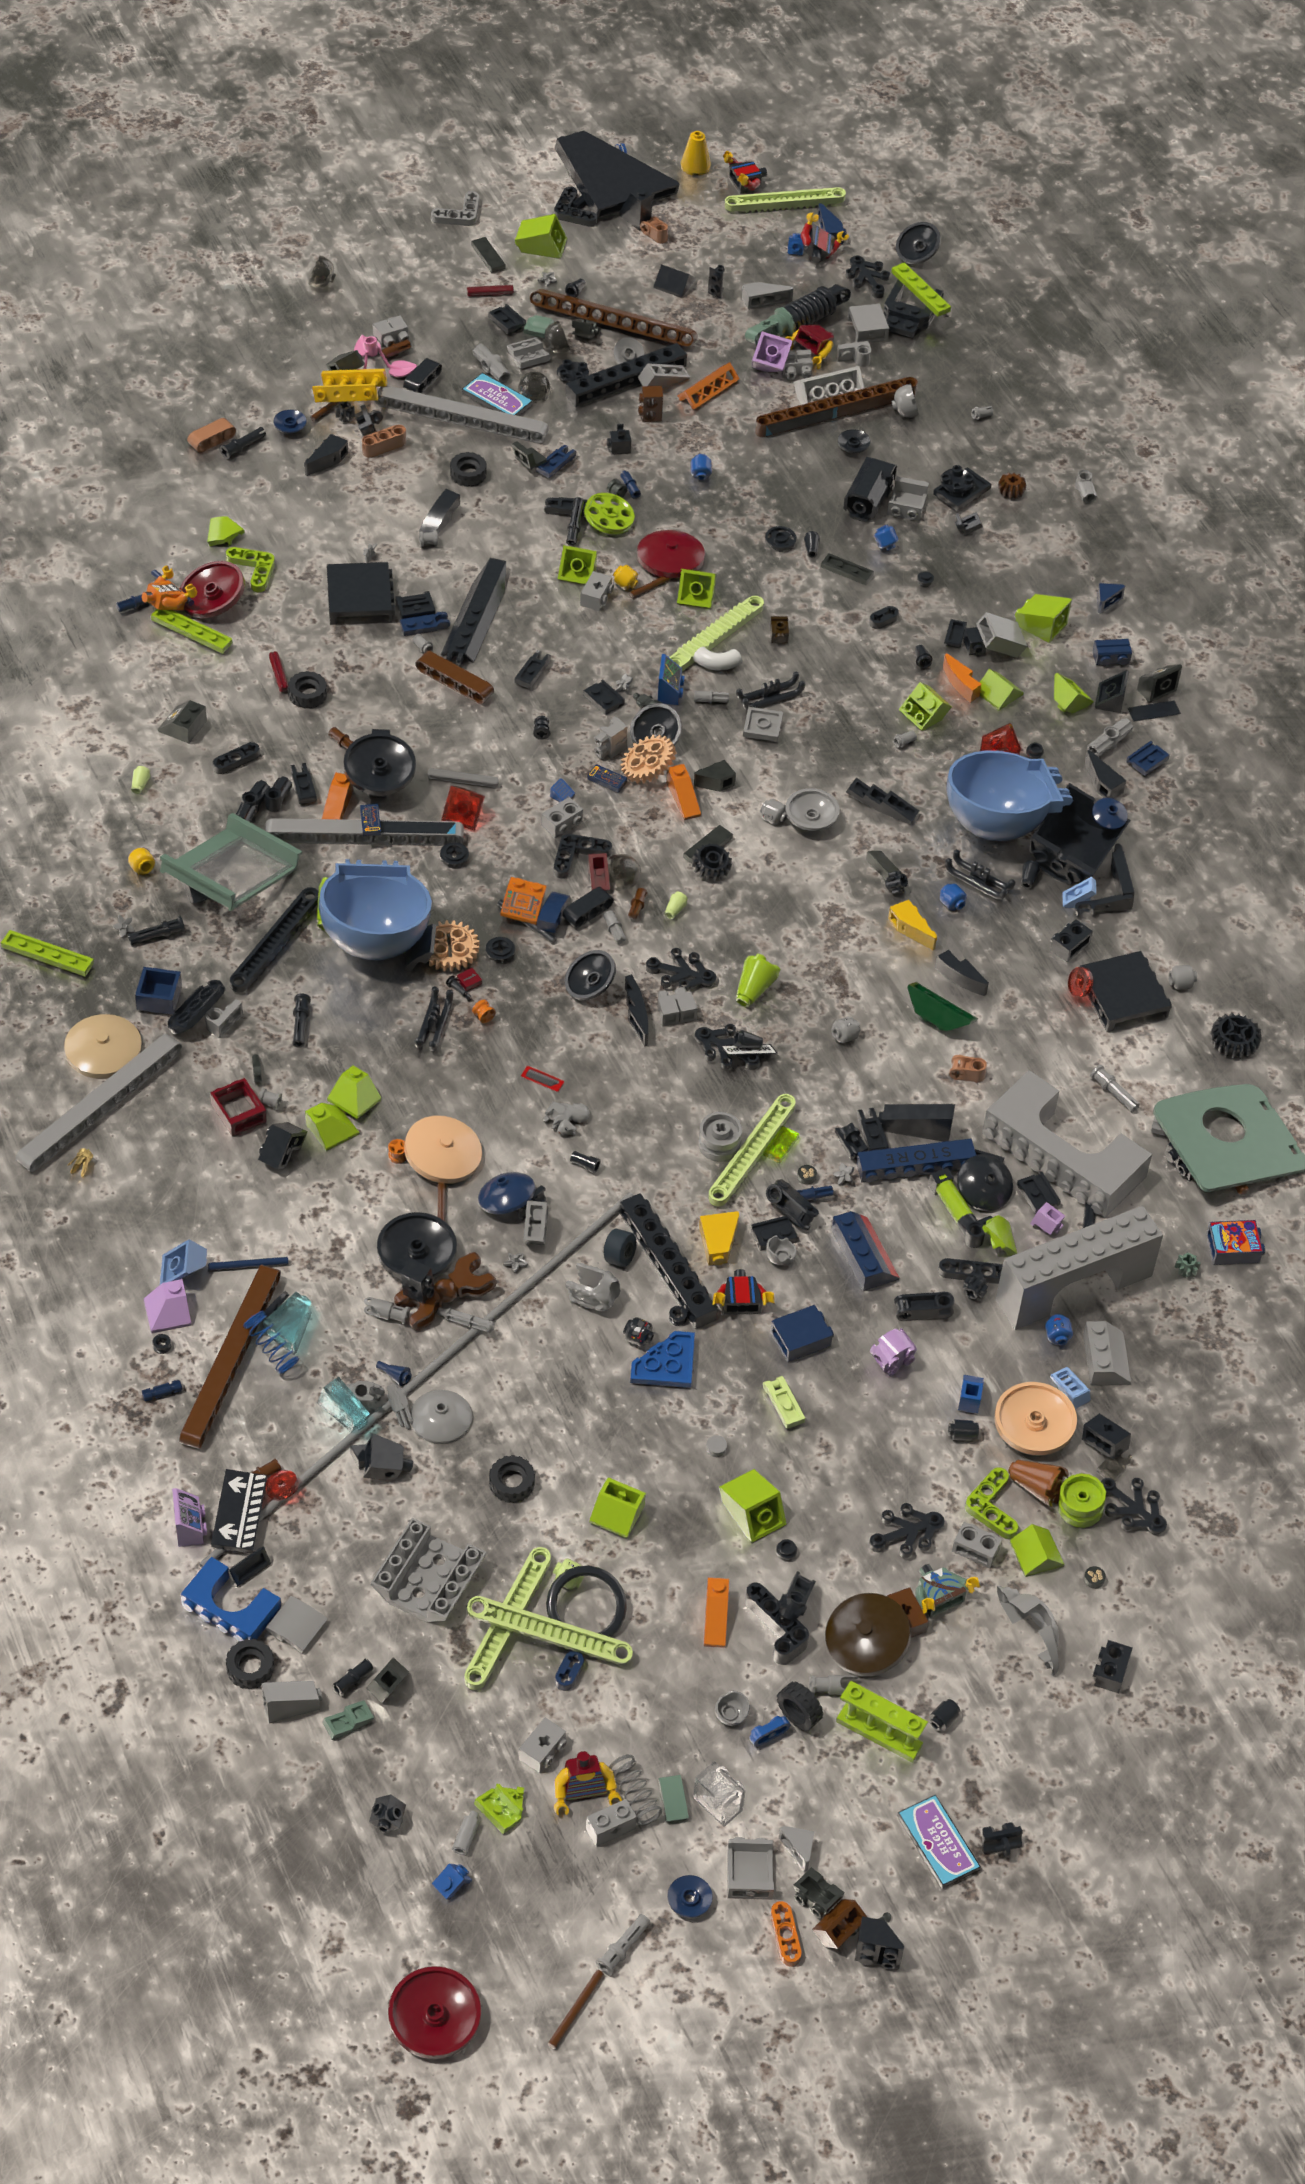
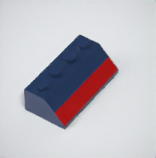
(863, 1250)

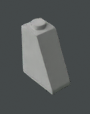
(290, 1699)

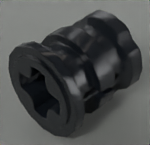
(541, 727)

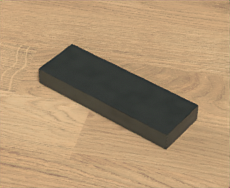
(488, 254)
(847, 569)
(716, 836)

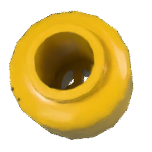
(625, 577)
(141, 861)

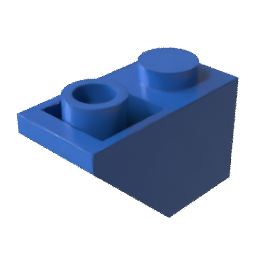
(971, 1394)

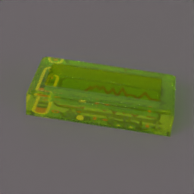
(781, 1144)

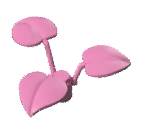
(370, 347)

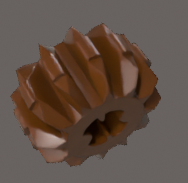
(1012, 485)

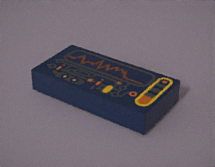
(607, 778)
(370, 820)

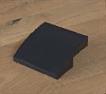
(422, 949)

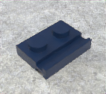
(1148, 758)

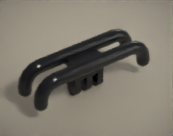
(771, 692)
(978, 877)
(433, 1020)

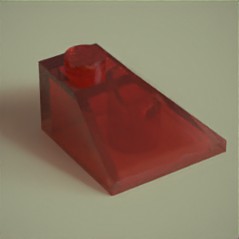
(1001, 740)
(463, 807)

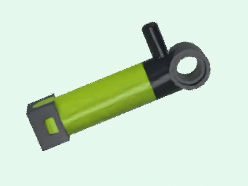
(942, 1184)

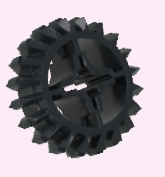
(1234, 1040)

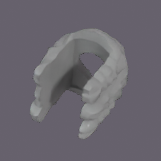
(598, 1298)

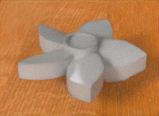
(548, 278)
(368, 553)
(624, 682)
(123, 925)
(844, 1173)
(516, 1261)

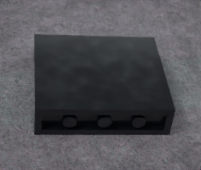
(360, 590)
(1125, 989)

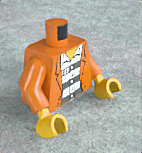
(165, 594)

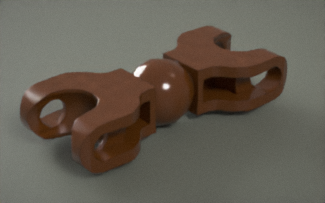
(460, 1283)

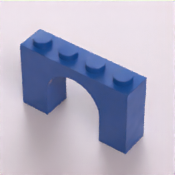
(242, 1624)

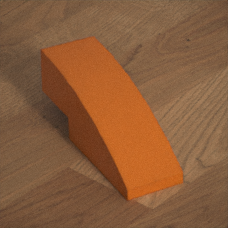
(961, 678)

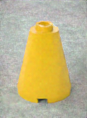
(696, 155)

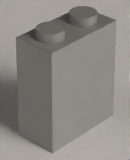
(1001, 634)

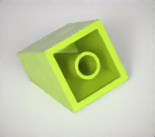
(541, 236)
(1044, 616)
(753, 1504)

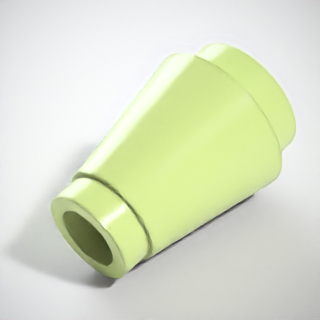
(140, 778)
(676, 904)

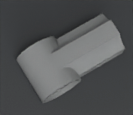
(1085, 486)

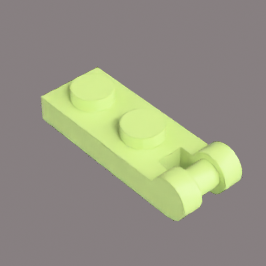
(784, 1402)

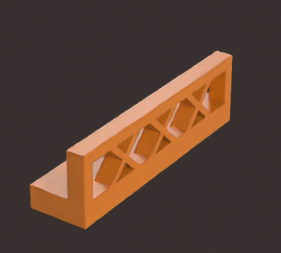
(705, 383)

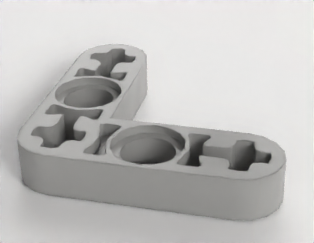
(463, 217)

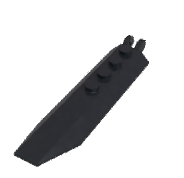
(477, 613)

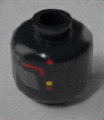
(638, 1331)

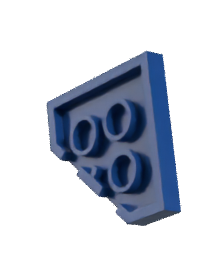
(666, 1362)

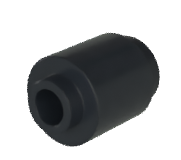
(963, 1430)
(944, 1715)

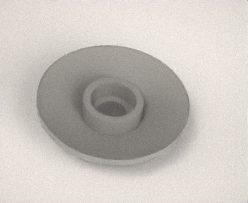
(629, 346)

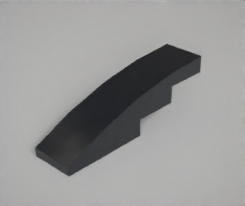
(888, 804)
(636, 1009)

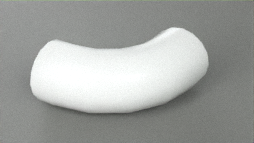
(717, 661)

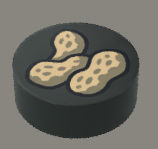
(807, 1174)
(1094, 1577)

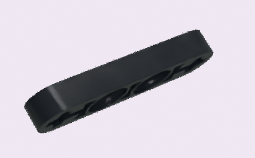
(975, 1266)

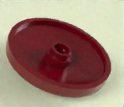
(669, 552)
(217, 586)
(434, 2012)

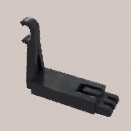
(1123, 884)

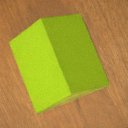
(577, 564)
(998, 690)
(1036, 1550)

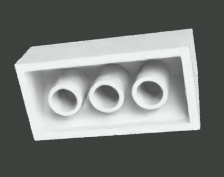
(828, 385)

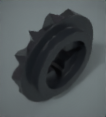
(447, 851)
(506, 944)

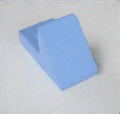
(1079, 893)

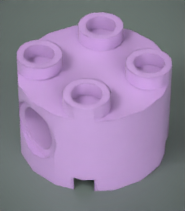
(894, 1351)

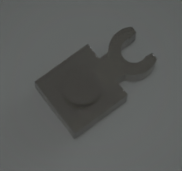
(1114, 1468)

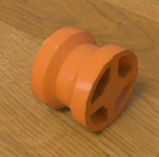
(483, 1011)
(393, 1148)

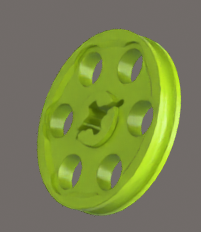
(603, 513)

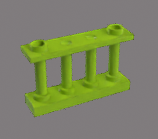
(881, 1721)

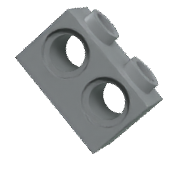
(562, 817)
(536, 1222)
(975, 1548)

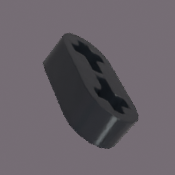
(883, 617)

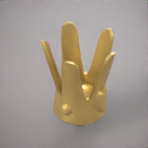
(83, 1156)

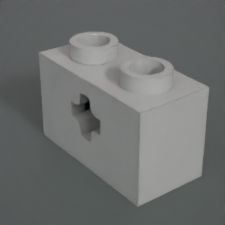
(596, 591)
(542, 1745)
(611, 1822)

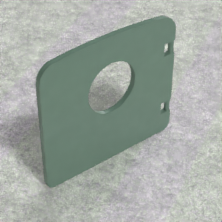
(1221, 1164)

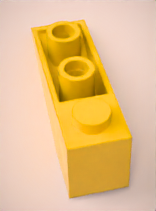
(910, 923)

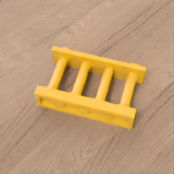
(350, 385)

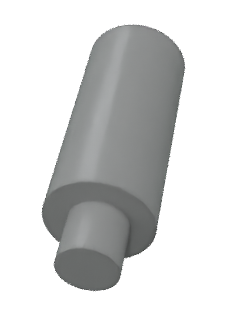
(466, 1833)

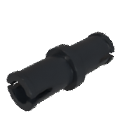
(352, 1676)

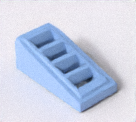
(1078, 1397)

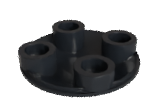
(571, 370)
(957, 479)

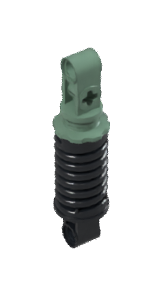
(801, 312)

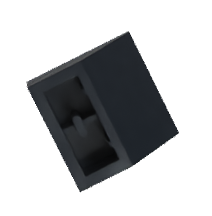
(878, 1944)

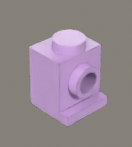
(1048, 1219)

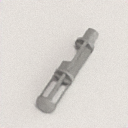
(467, 1319)

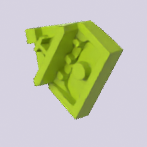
(223, 530)
(1000, 1234)
(502, 1806)

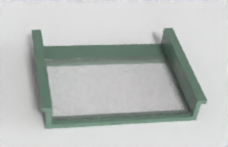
(234, 863)

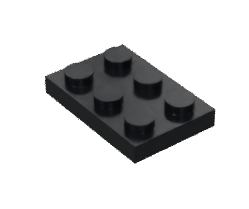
(960, 500)

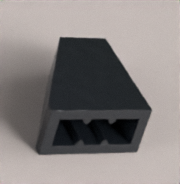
(637, 207)

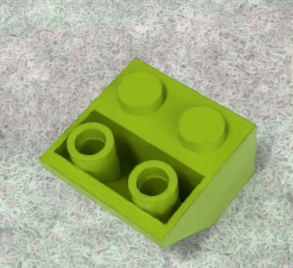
(925, 707)
(617, 1507)

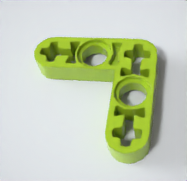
(265, 563)
(984, 1501)

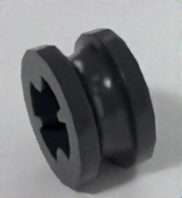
(677, 1310)
(163, 1338)

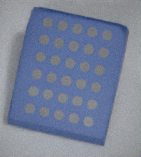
(561, 791)

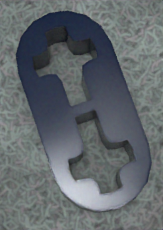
(565, 1669)

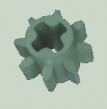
(1187, 1265)

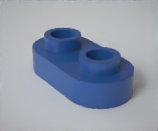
(768, 1732)

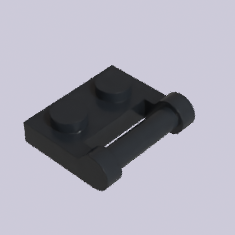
(415, 605)

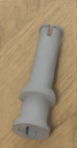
(1109, 1083)
(617, 1951)

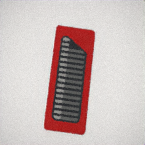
(542, 1078)

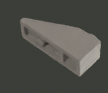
(765, 294)
(663, 375)

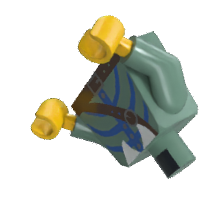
(942, 1589)

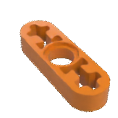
(783, 1943)

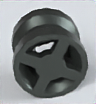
(615, 487)

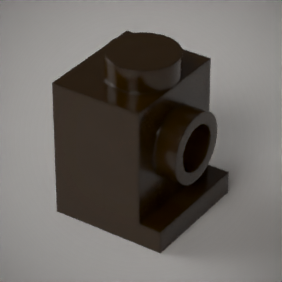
(779, 629)

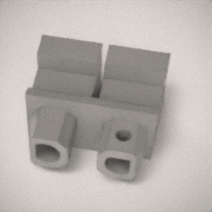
(391, 331)
(800, 366)
(611, 739)
(676, 1007)

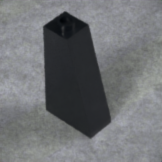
(918, 1120)

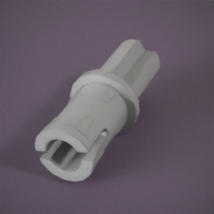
(709, 696)
(614, 926)

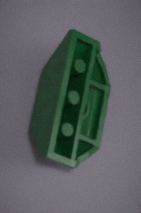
(937, 1009)

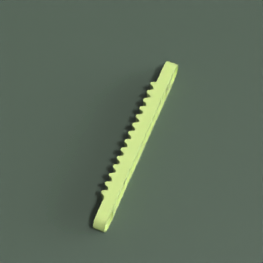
(784, 199)
(718, 631)
(751, 1150)
(549, 1630)
(497, 1638)

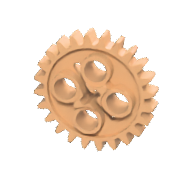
(648, 759)
(463, 946)

